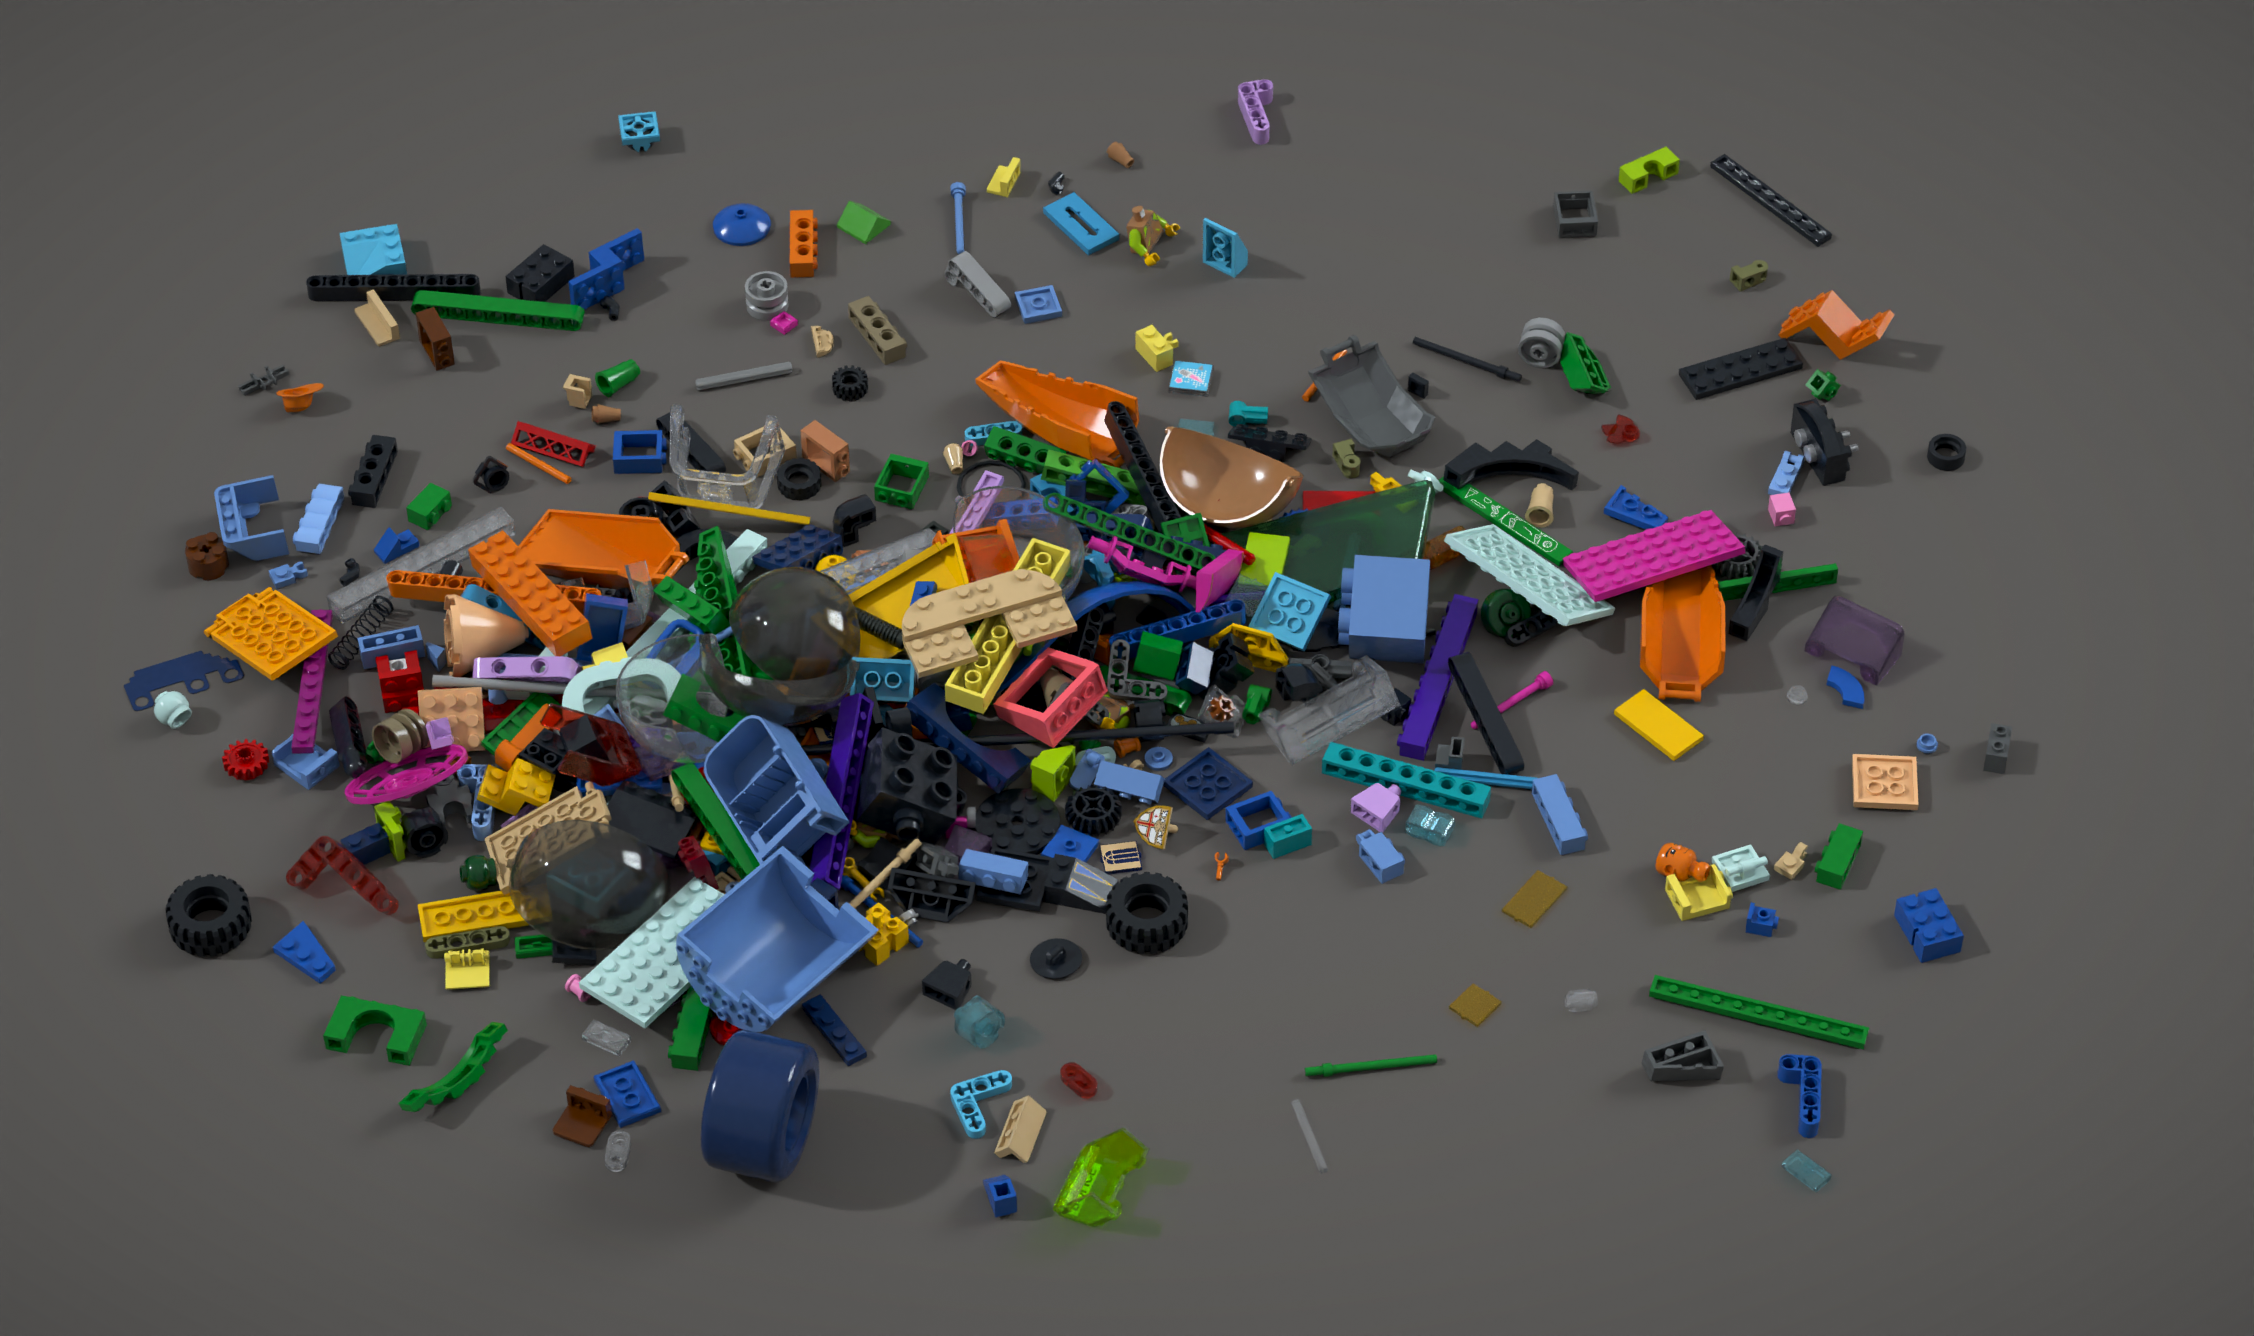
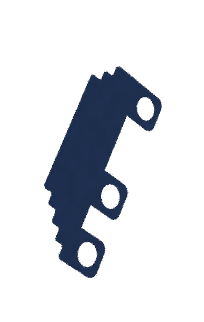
(183, 668)

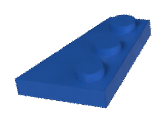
(305, 953)

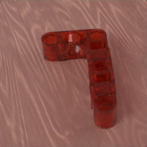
(346, 865)

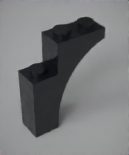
(1756, 598)

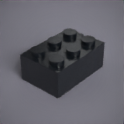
(540, 275)

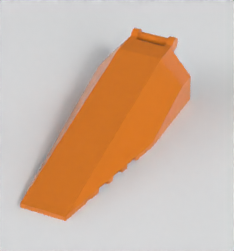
(1683, 634)

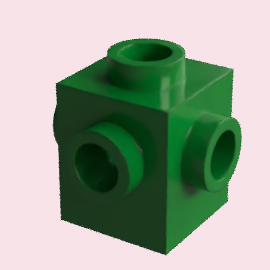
(1823, 385)

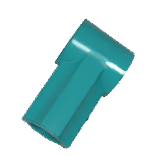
(1241, 414)

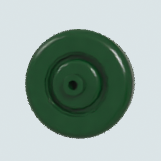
(1503, 610)

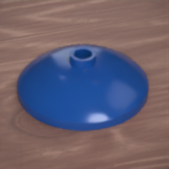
(741, 224)

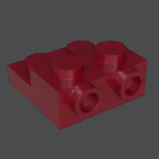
(696, 861)

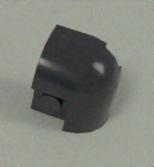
(852, 516)
(1297, 682)

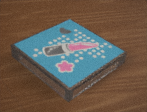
(1191, 378)

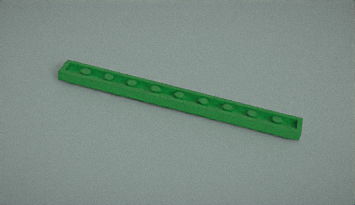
(1759, 1012)

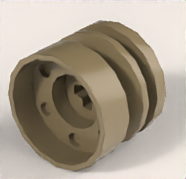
(400, 736)

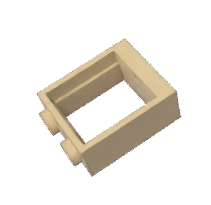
(749, 441)

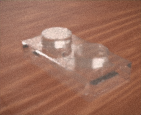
(606, 1037)

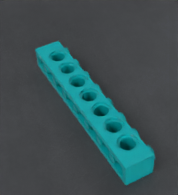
(1413, 780)

